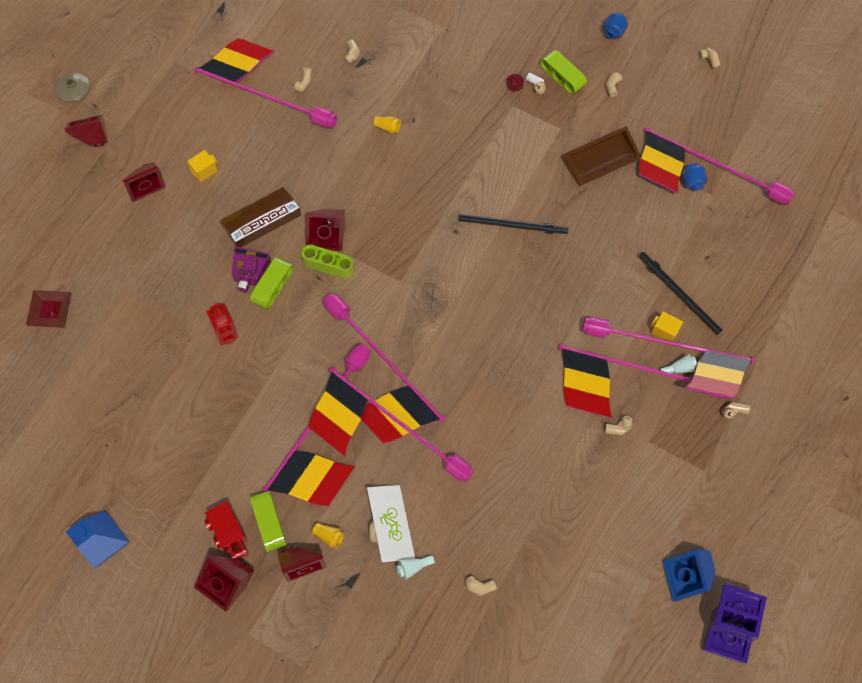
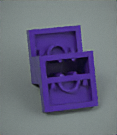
(735, 624)

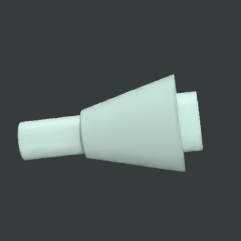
(684, 365)
(408, 568)

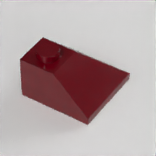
(88, 130)
(143, 181)
(325, 228)
(48, 309)
(299, 563)
(223, 580)

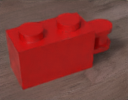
(222, 324)
(227, 530)

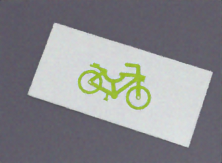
(390, 523)

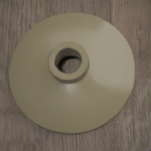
(72, 87)

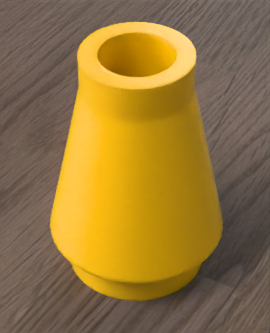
(389, 124)
(331, 536)

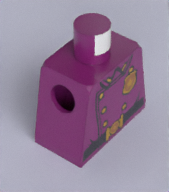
(249, 267)

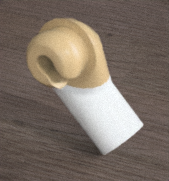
(539, 84)

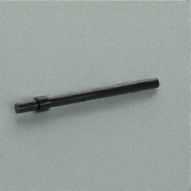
(549, 228)
(655, 268)

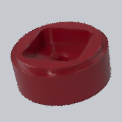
(515, 82)

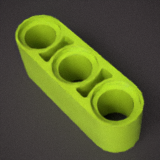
(563, 72)
(334, 267)
(271, 283)
(268, 521)

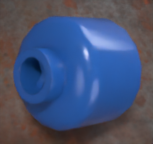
(615, 25)
(694, 176)

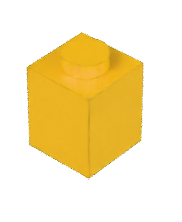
(202, 165)
(666, 326)

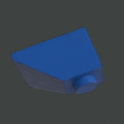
(97, 538)
(690, 574)

